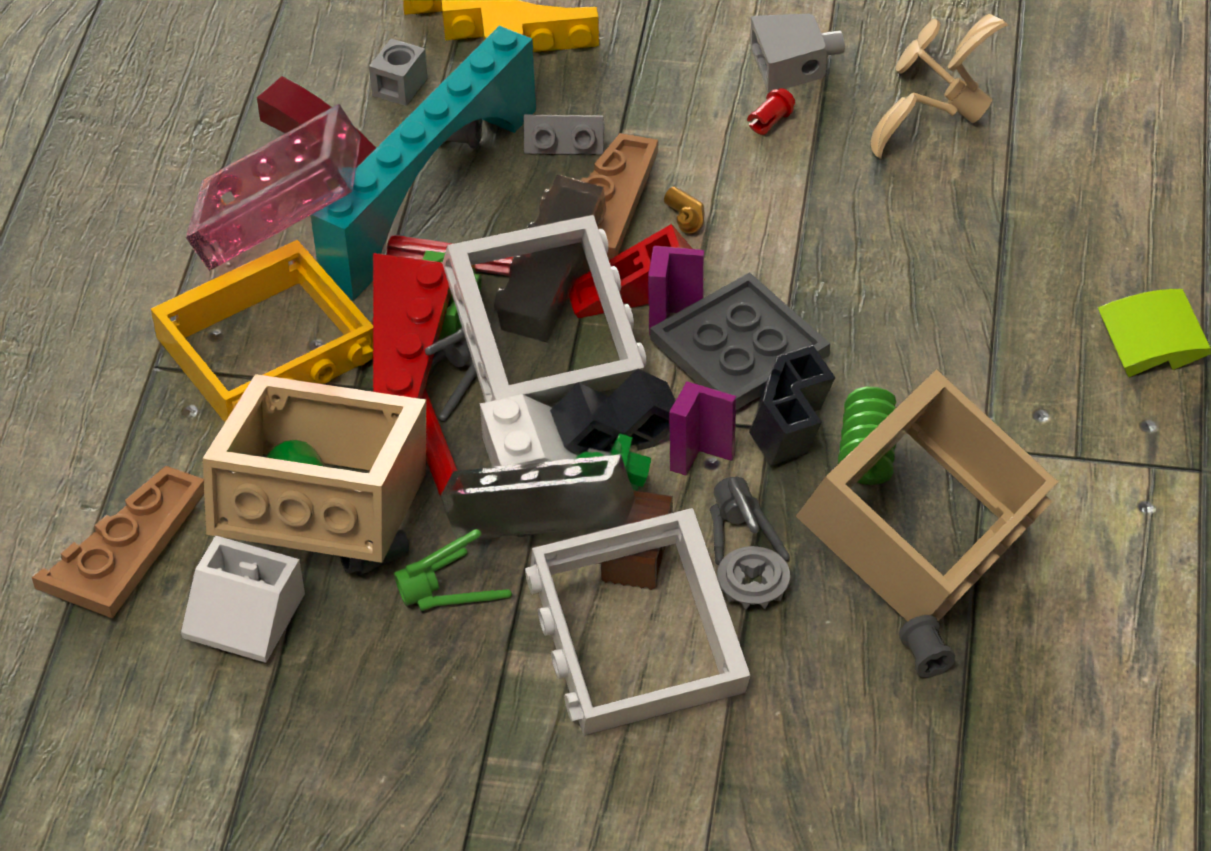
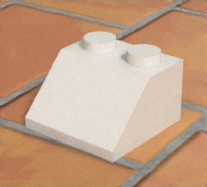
(521, 432)

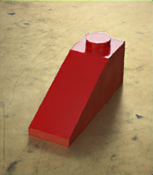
(633, 271)

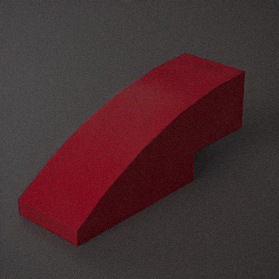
(289, 105)

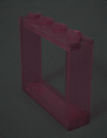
(274, 187)

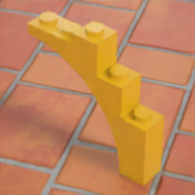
(547, 25)

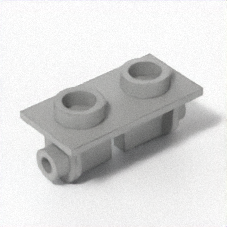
(563, 134)

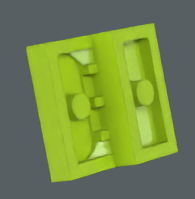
(1154, 330)

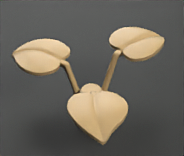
(962, 95)

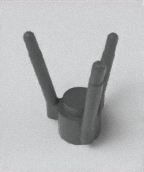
(458, 353)
(739, 506)

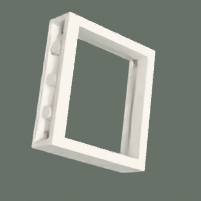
(477, 328)
(669, 529)

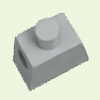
(792, 49)

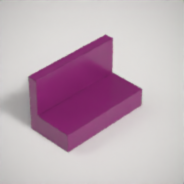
(674, 281)
(701, 422)

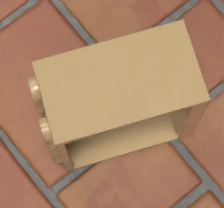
(970, 450)
(308, 503)

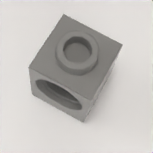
(398, 72)

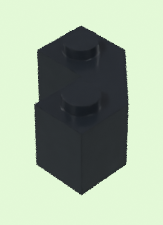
(787, 407)
(634, 409)

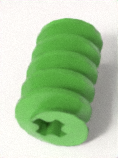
(862, 414)

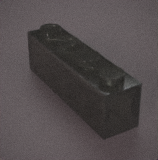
(544, 278)
(539, 497)

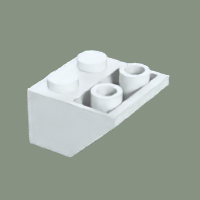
(242, 598)

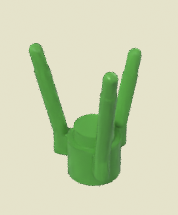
(419, 580)

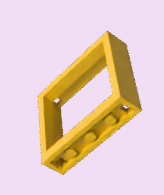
(247, 287)

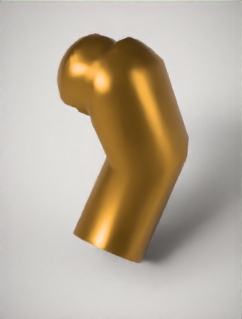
(690, 210)

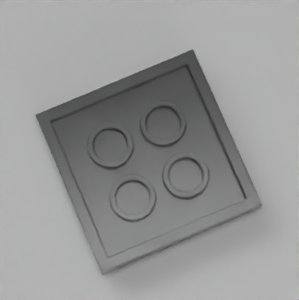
(735, 338)

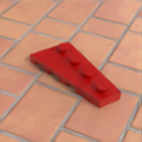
(407, 319)

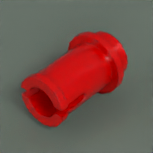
(778, 105)

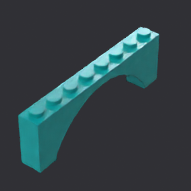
(490, 85)

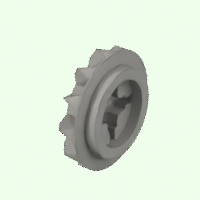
(753, 562)

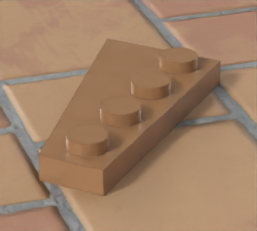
(623, 174)
(124, 546)

